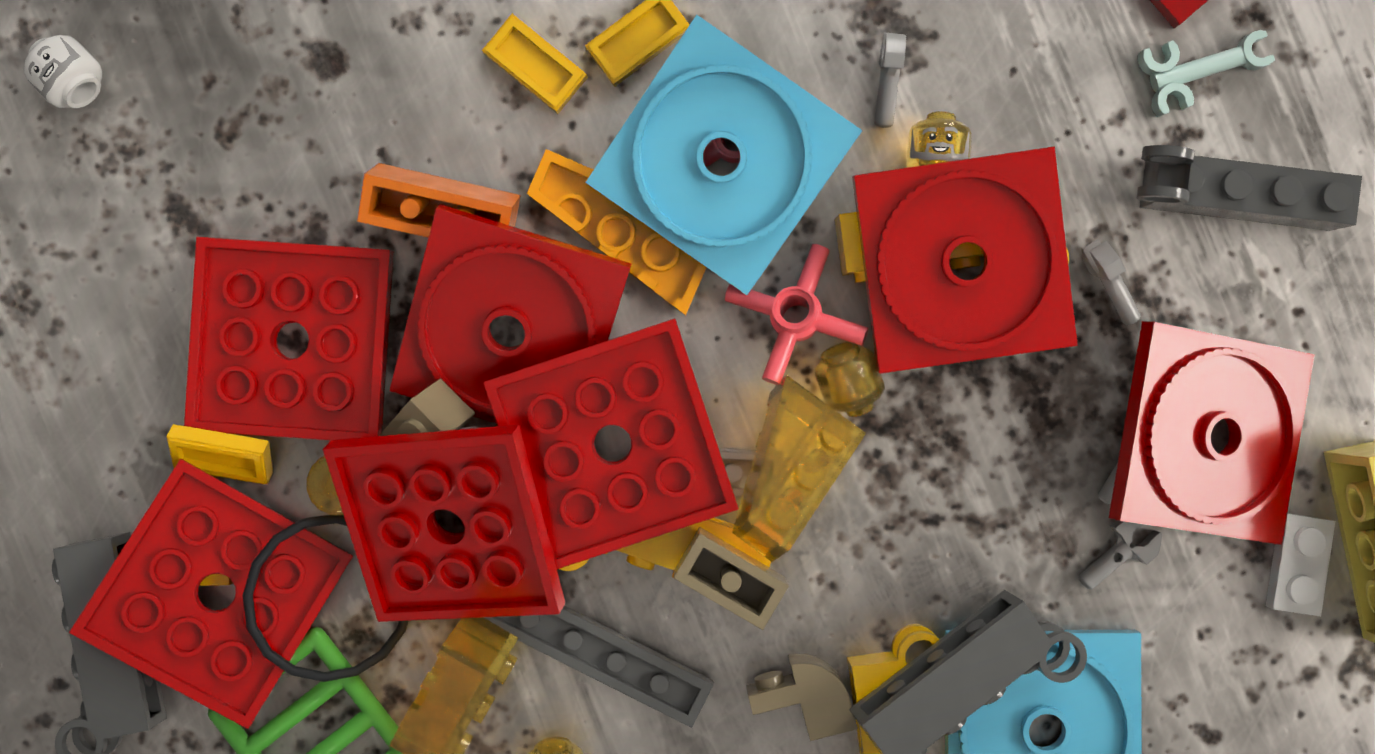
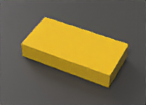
(637, 38)
(535, 63)
(221, 453)

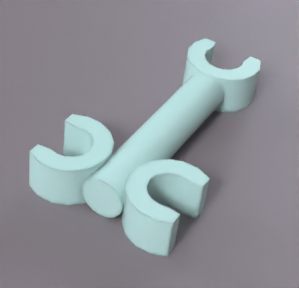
(1170, 79)

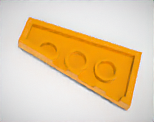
(655, 261)

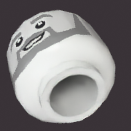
(63, 72)

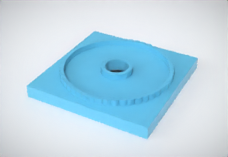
(784, 143)
(1096, 709)

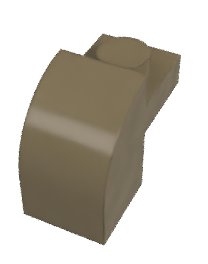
(814, 687)

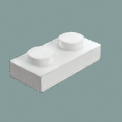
(1301, 565)

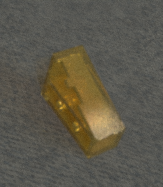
(793, 468)
(457, 689)

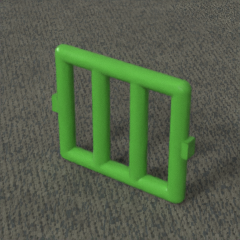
(371, 712)

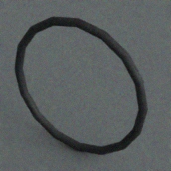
(258, 636)

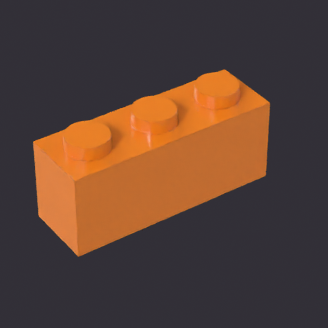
(409, 198)

